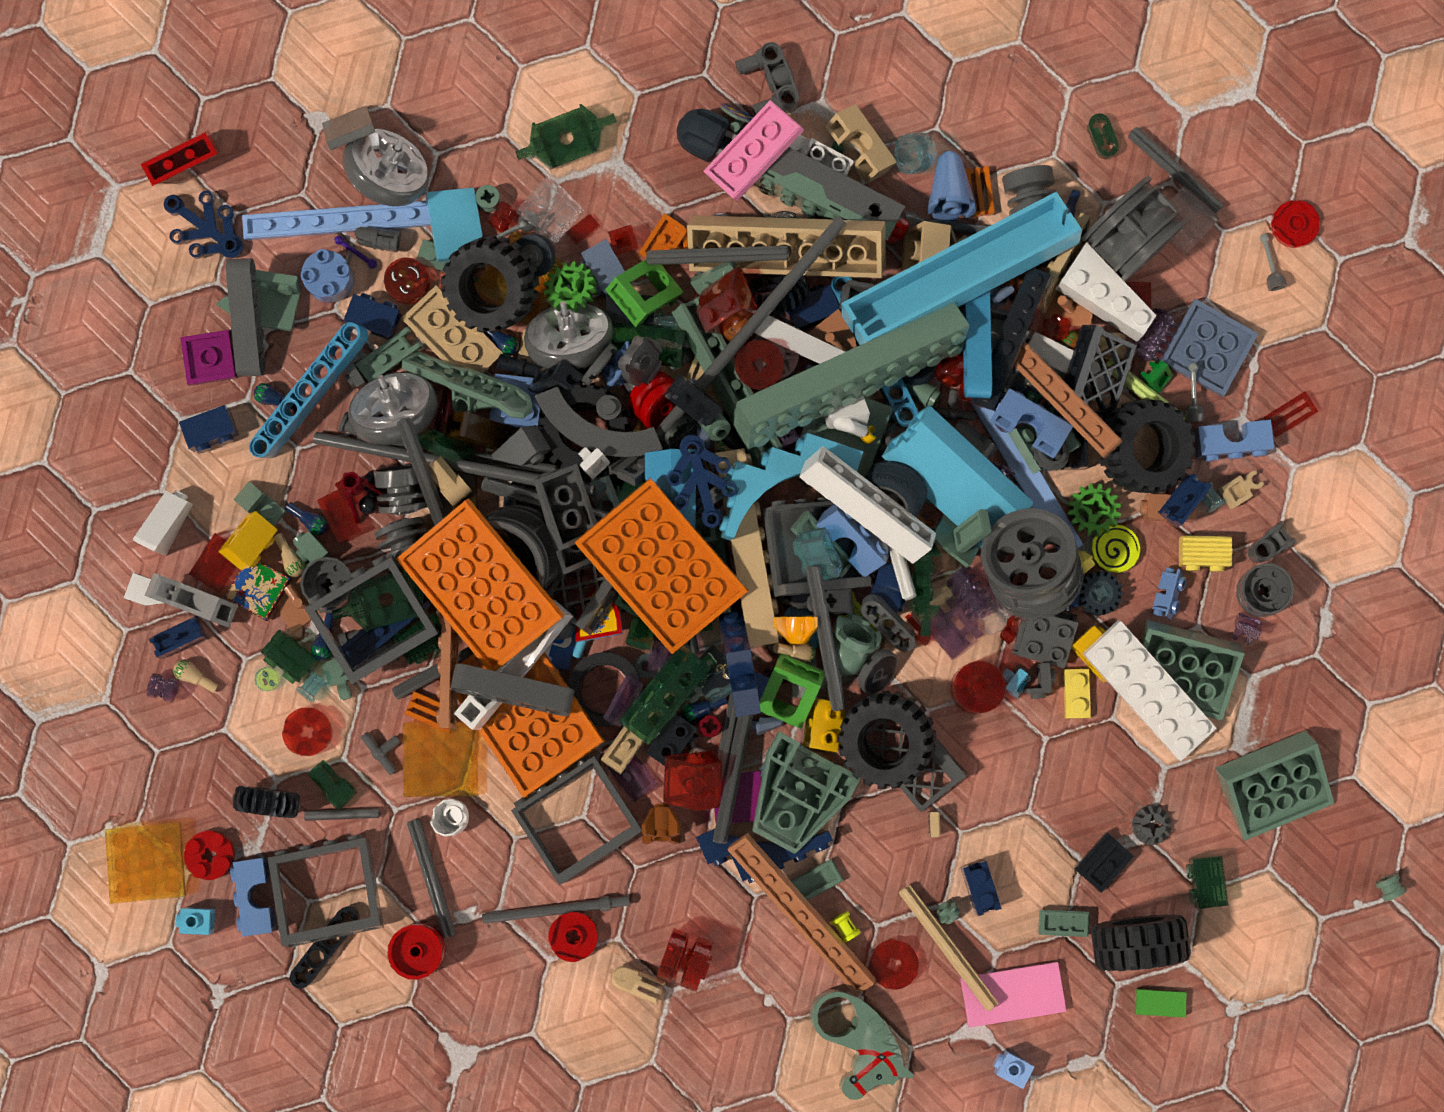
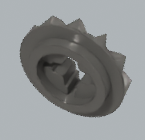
(1049, 463)
(1144, 834)

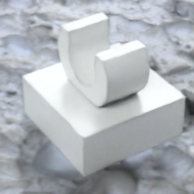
(593, 462)

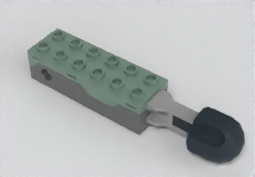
(797, 178)

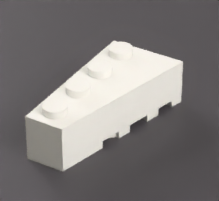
(1105, 294)

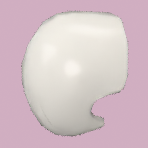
(450, 817)

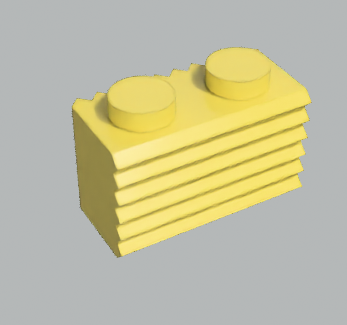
(1205, 552)

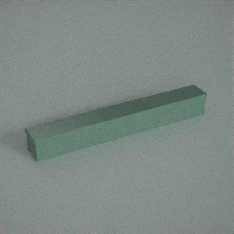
(727, 383)

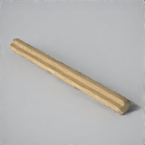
(948, 948)

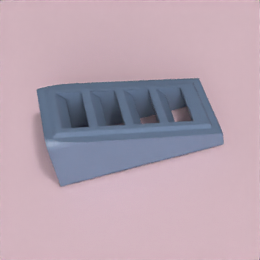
(1000, 295)

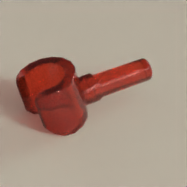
(1007, 633)
(921, 639)

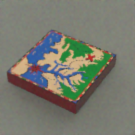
(258, 589)

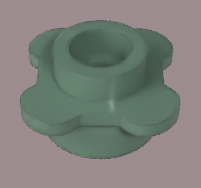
(947, 912)

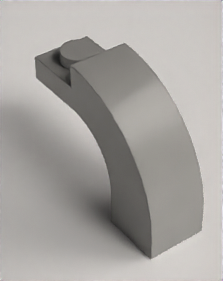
(191, 600)

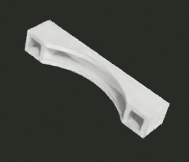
(477, 710)

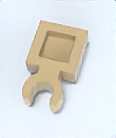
(1238, 490)

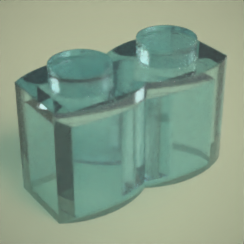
(817, 548)

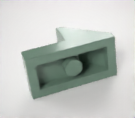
(253, 499)

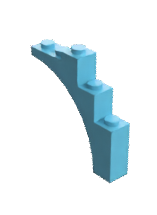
(777, 467)

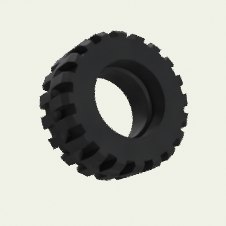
(462, 292)
(580, 398)
(1174, 446)
(865, 762)
(1141, 942)

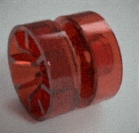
(977, 687)
(692, 962)

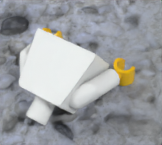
(852, 420)

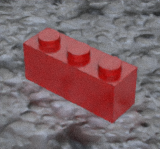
(180, 158)

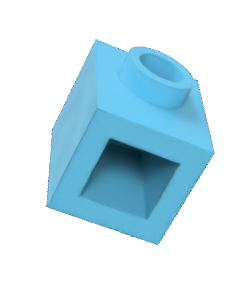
(196, 920)

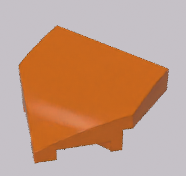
(666, 236)

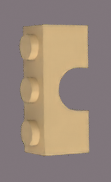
(854, 128)

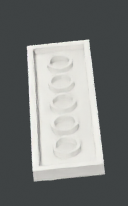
(1149, 690)

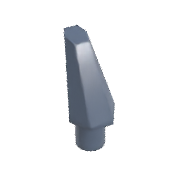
(765, 725)

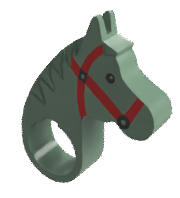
(877, 1052)

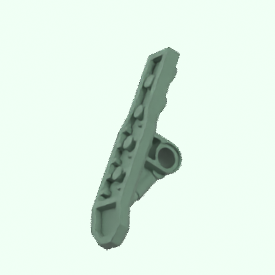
(469, 387)

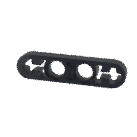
(326, 948)

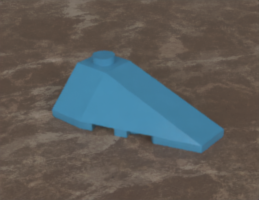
(658, 466)

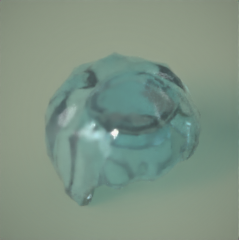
(915, 153)

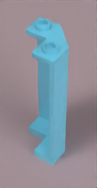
(954, 471)

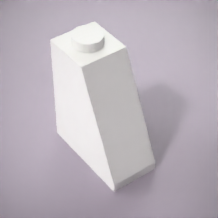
(164, 522)

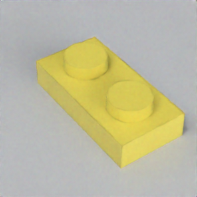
(1076, 693)

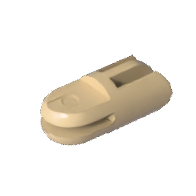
(629, 981)

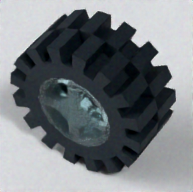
(1103, 585)

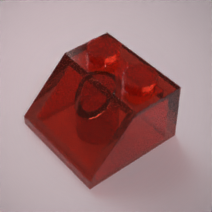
(725, 303)
(693, 780)

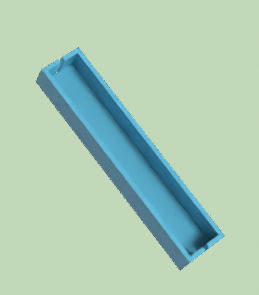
(965, 269)

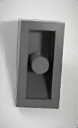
(524, 447)

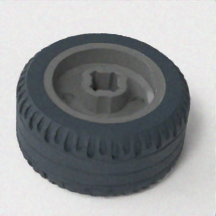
(900, 484)

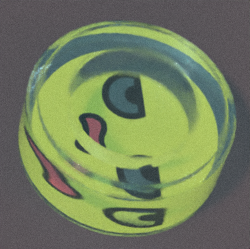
(267, 679)

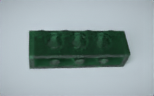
(653, 696)

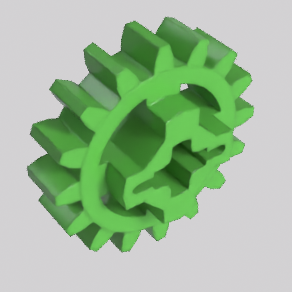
(578, 278)
(1084, 507)

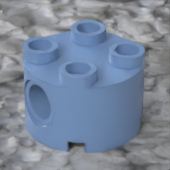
(327, 276)

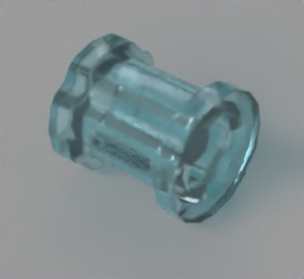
(1212, 499)
(312, 686)

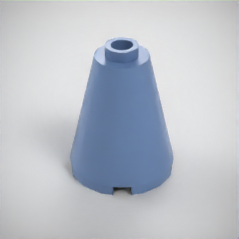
(951, 190)

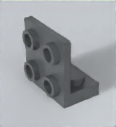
(1049, 639)

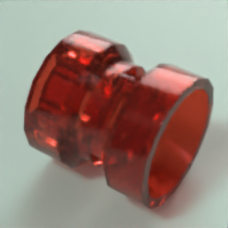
(502, 217)

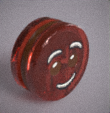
(407, 281)

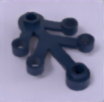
(206, 228)
(700, 477)

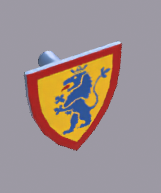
(608, 626)

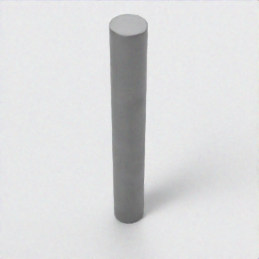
(342, 814)

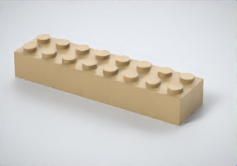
(854, 252)
(750, 567)

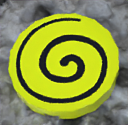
(1115, 550)

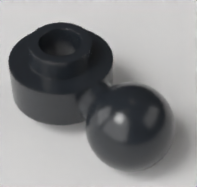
(368, 503)

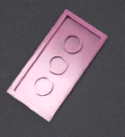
(753, 150)
(1019, 993)

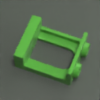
(632, 303)
(797, 673)

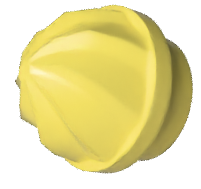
(1086, 560)

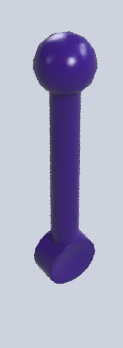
(372, 264)

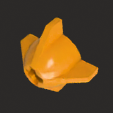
(796, 628)

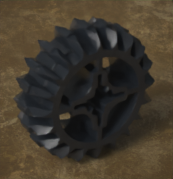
(765, 285)
(266, 801)

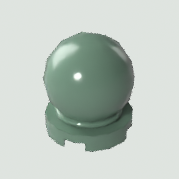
(854, 643)

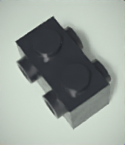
(669, 739)

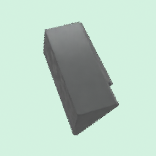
(566, 514)

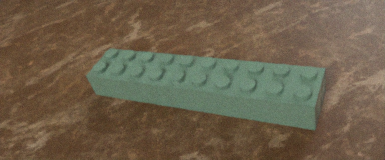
(850, 376)

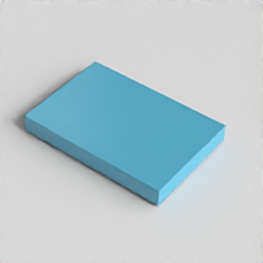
(453, 220)

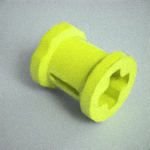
(845, 926)

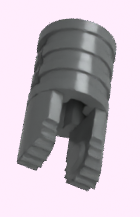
(378, 238)

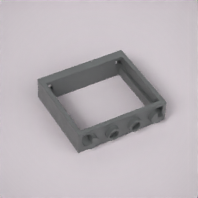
(358, 577)
(545, 790)
(329, 932)

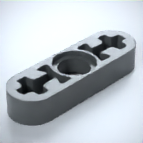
(889, 633)

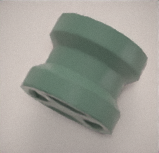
(490, 203)
(1390, 887)

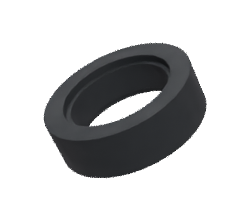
(587, 664)

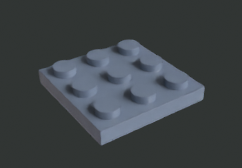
(1213, 343)

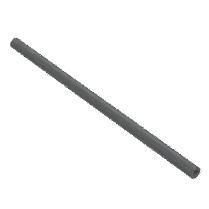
(758, 318)
(462, 466)

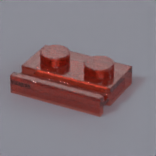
(212, 566)

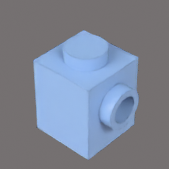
(1012, 1068)

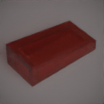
(582, 229)

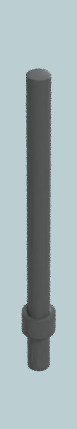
(604, 903)

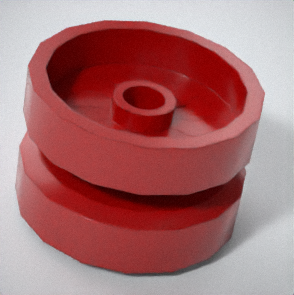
(649, 403)
(431, 948)

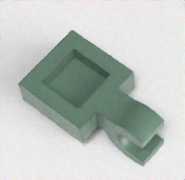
(336, 676)

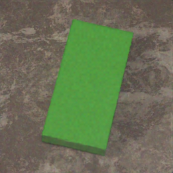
(1160, 1003)

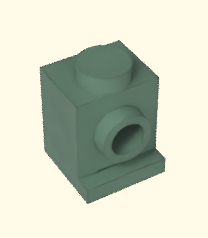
(310, 547)

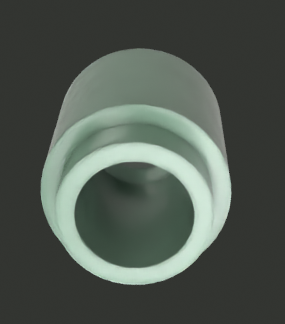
(718, 428)

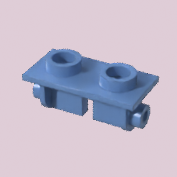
(611, 372)
(1173, 584)

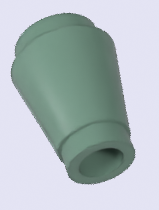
(925, 394)

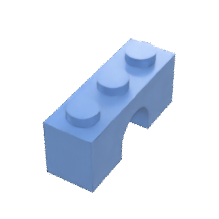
(1050, 429)
(1255, 440)
(870, 550)
(252, 918)

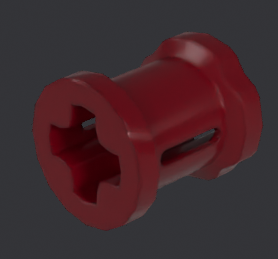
(705, 720)

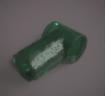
(336, 789)

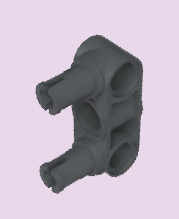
(777, 75)

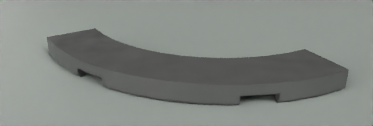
(592, 437)

